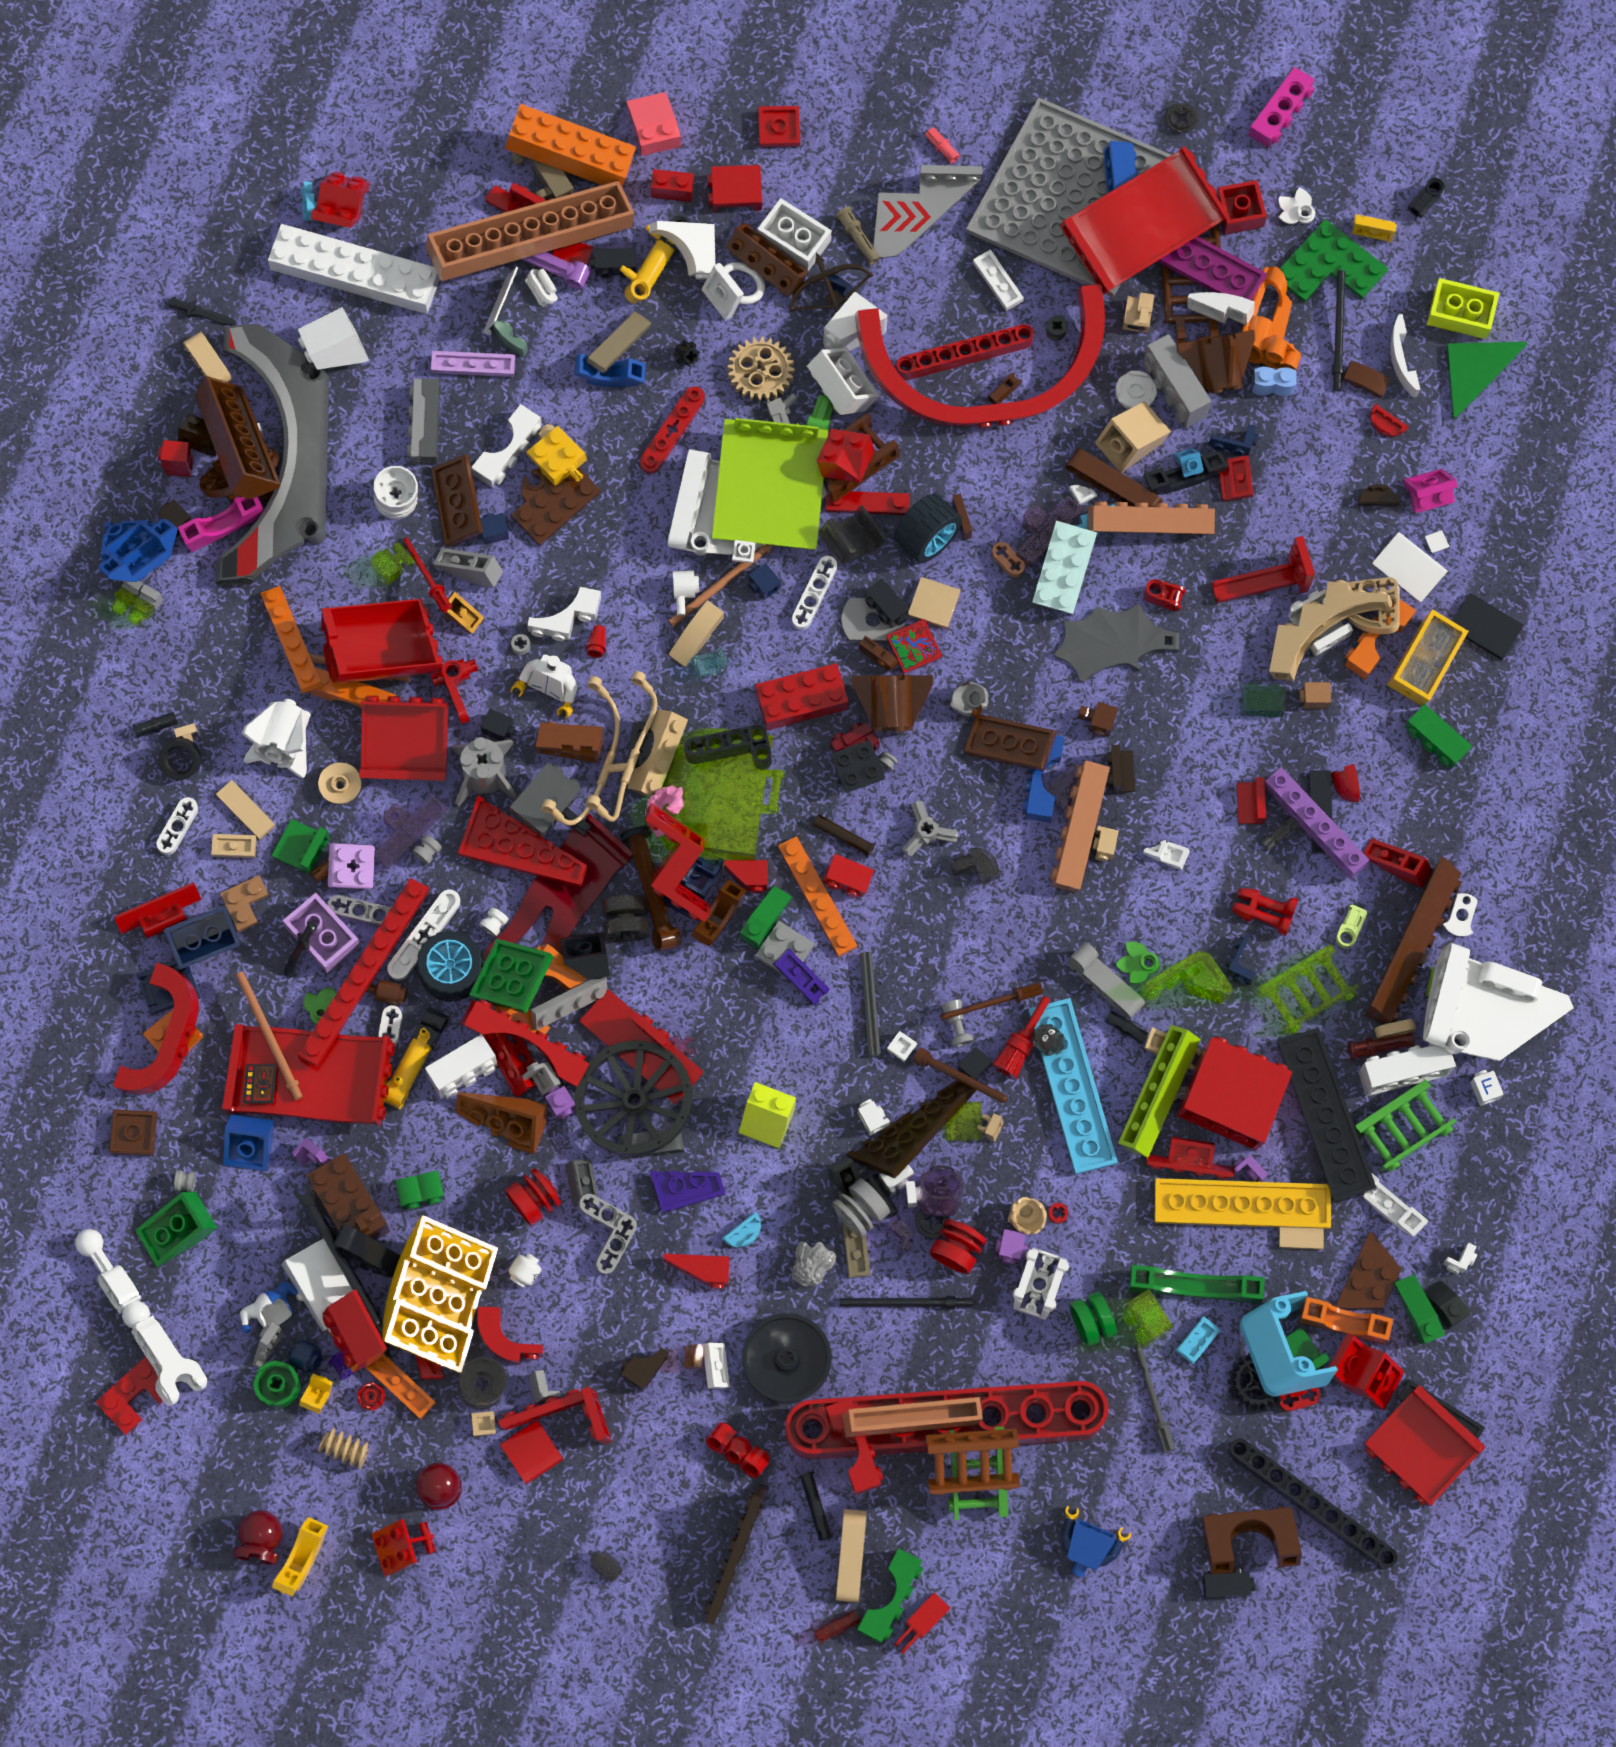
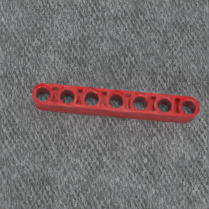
(971, 345)

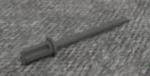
(1162, 1427)

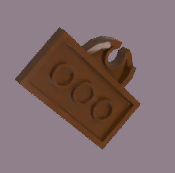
(551, 507)

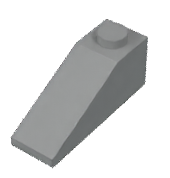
(470, 566)

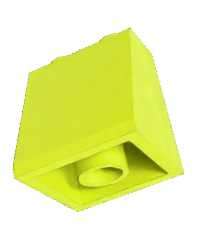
(767, 1115)

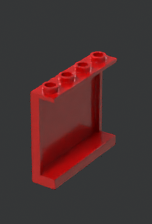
(404, 738)
(1423, 1446)

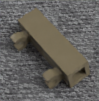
(554, 179)

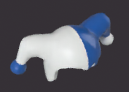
(270, 1307)

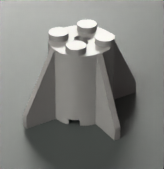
(483, 767)

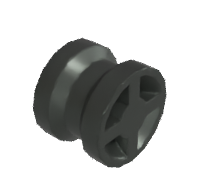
(1056, 333)

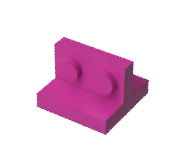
(1430, 490)

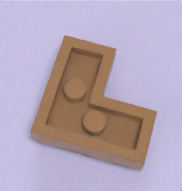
(239, 899)

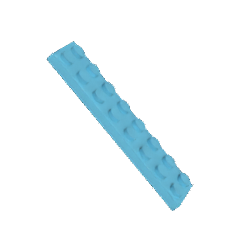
(1076, 1093)

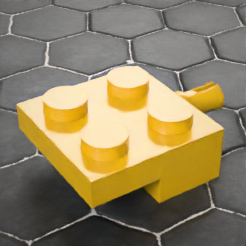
(557, 456)

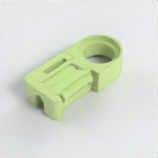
(1351, 925)

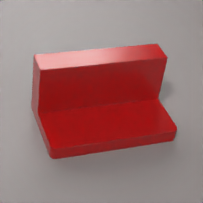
(1251, 802)

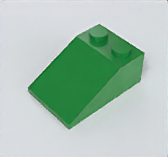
(176, 1227)

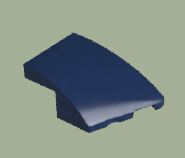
(698, 880)

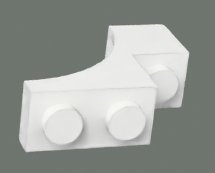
(560, 625)

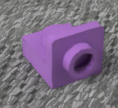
(309, 1151)
(1253, 1168)

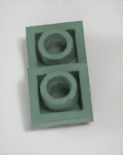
(505, 334)

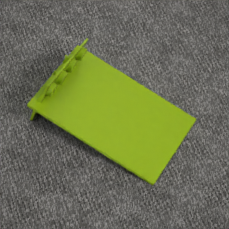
(769, 483)

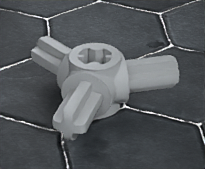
(921, 837)

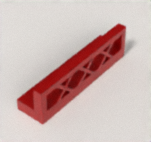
(508, 1061)

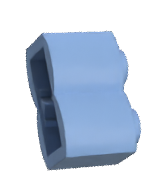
(1279, 381)

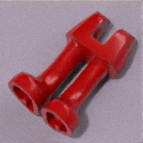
(1248, 912)

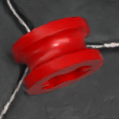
(1057, 1206)

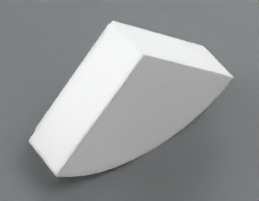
(1082, 494)

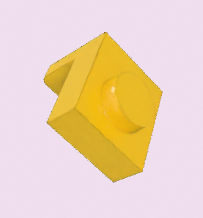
(316, 1393)

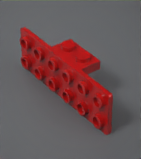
(617, 1023)

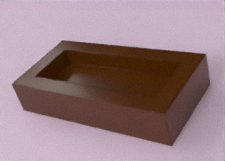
(958, 506)

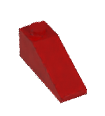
(1399, 862)
(709, 1270)

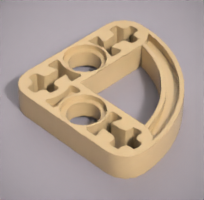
(1380, 626)

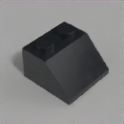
(586, 955)

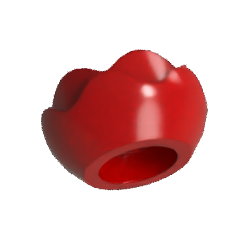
(367, 1390)

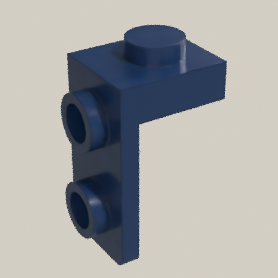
(1237, 448)
(1239, 973)

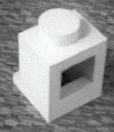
(872, 1117)
(899, 1182)

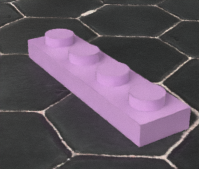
(473, 363)

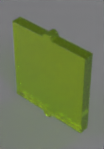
(964, 1123)

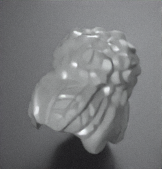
(812, 1263)

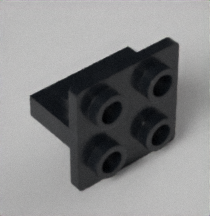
(857, 766)

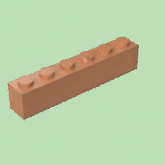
(1151, 519)
(1080, 826)
(912, 1417)

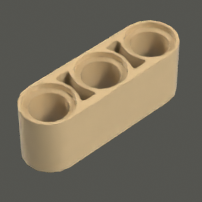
(206, 357)

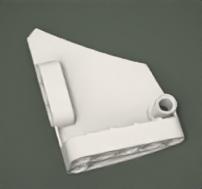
(696, 507)
(1486, 1006)

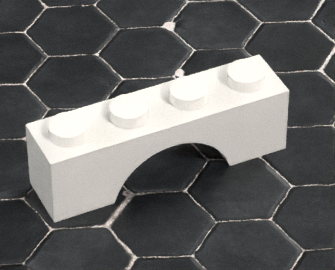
(492, 466)

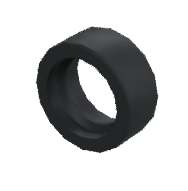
(191, 747)

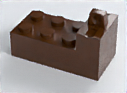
(347, 1198)

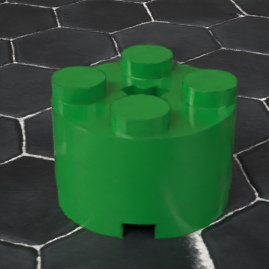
(264, 1384)

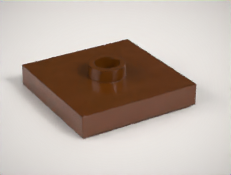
(133, 1132)

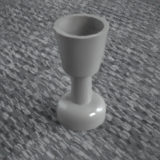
(962, 1038)

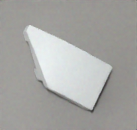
(1168, 853)

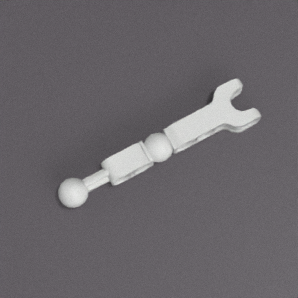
(146, 1330)

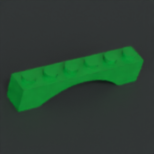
(1167, 1282)

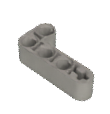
(1105, 981)

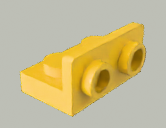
(1373, 228)

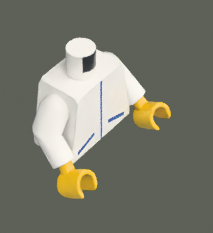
(551, 678)

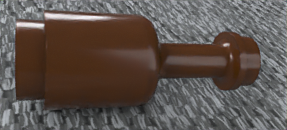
(389, 992)

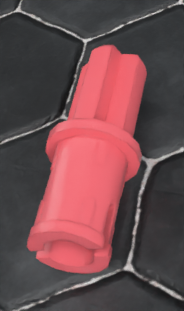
(942, 145)

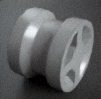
(184, 1181)

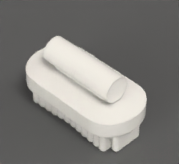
(541, 287)

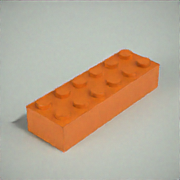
(569, 147)

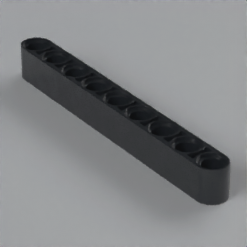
(1323, 1505)

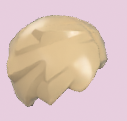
(1027, 1215)

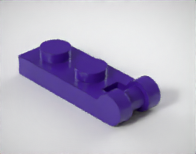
(800, 976)

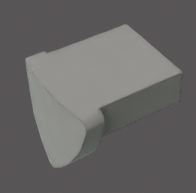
(539, 1387)

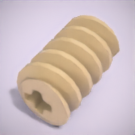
(344, 1448)

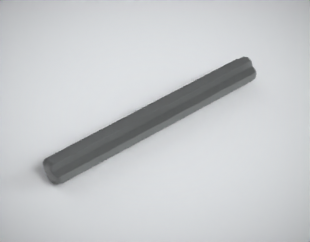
(870, 1004)

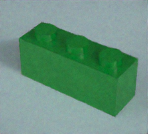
(1437, 737)

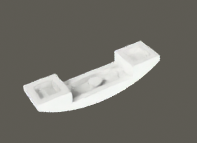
(1408, 379)
(1395, 1210)

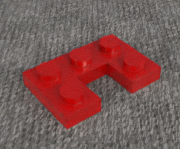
(117, 1398)

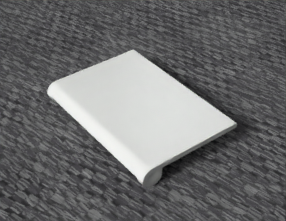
(499, 302)
(1410, 567)

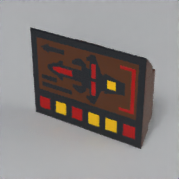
(259, 1083)

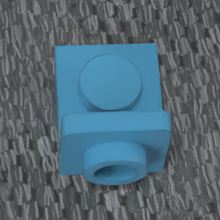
(1190, 461)

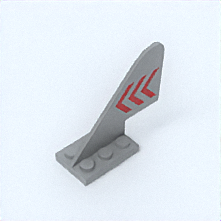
(906, 216)

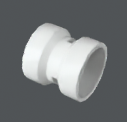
(493, 921)

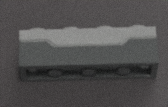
(424, 421)

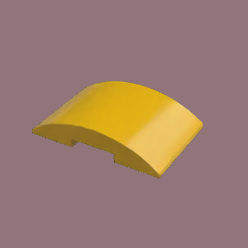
(437, 1293)

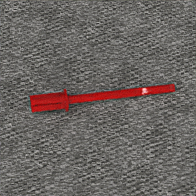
(436, 591)

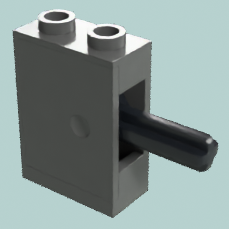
(552, 785)

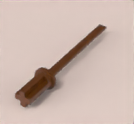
(1017, 994)

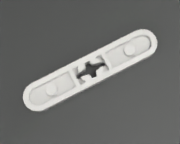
(437, 918)

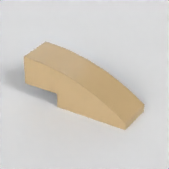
(696, 633)

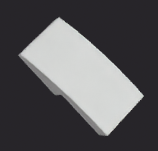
(743, 551)

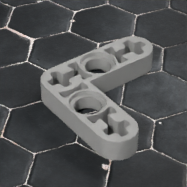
(614, 1224)

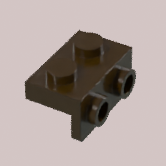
(196, 433)
(1123, 770)

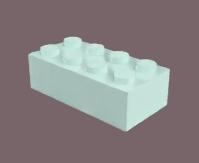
(1064, 567)

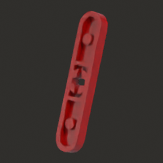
(661, 445)

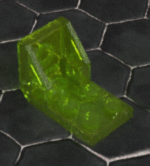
(1198, 975)

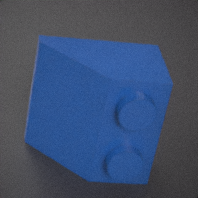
(248, 1142)

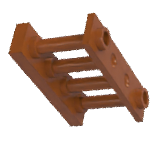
(973, 1441)

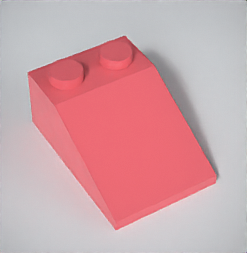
(654, 123)

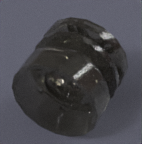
(489, 1373)

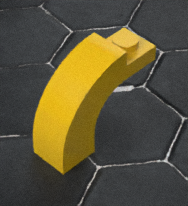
(301, 1557)

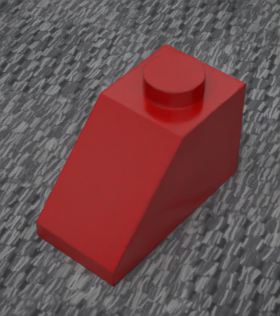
(748, 874)

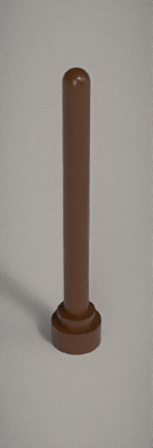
(924, 1058)

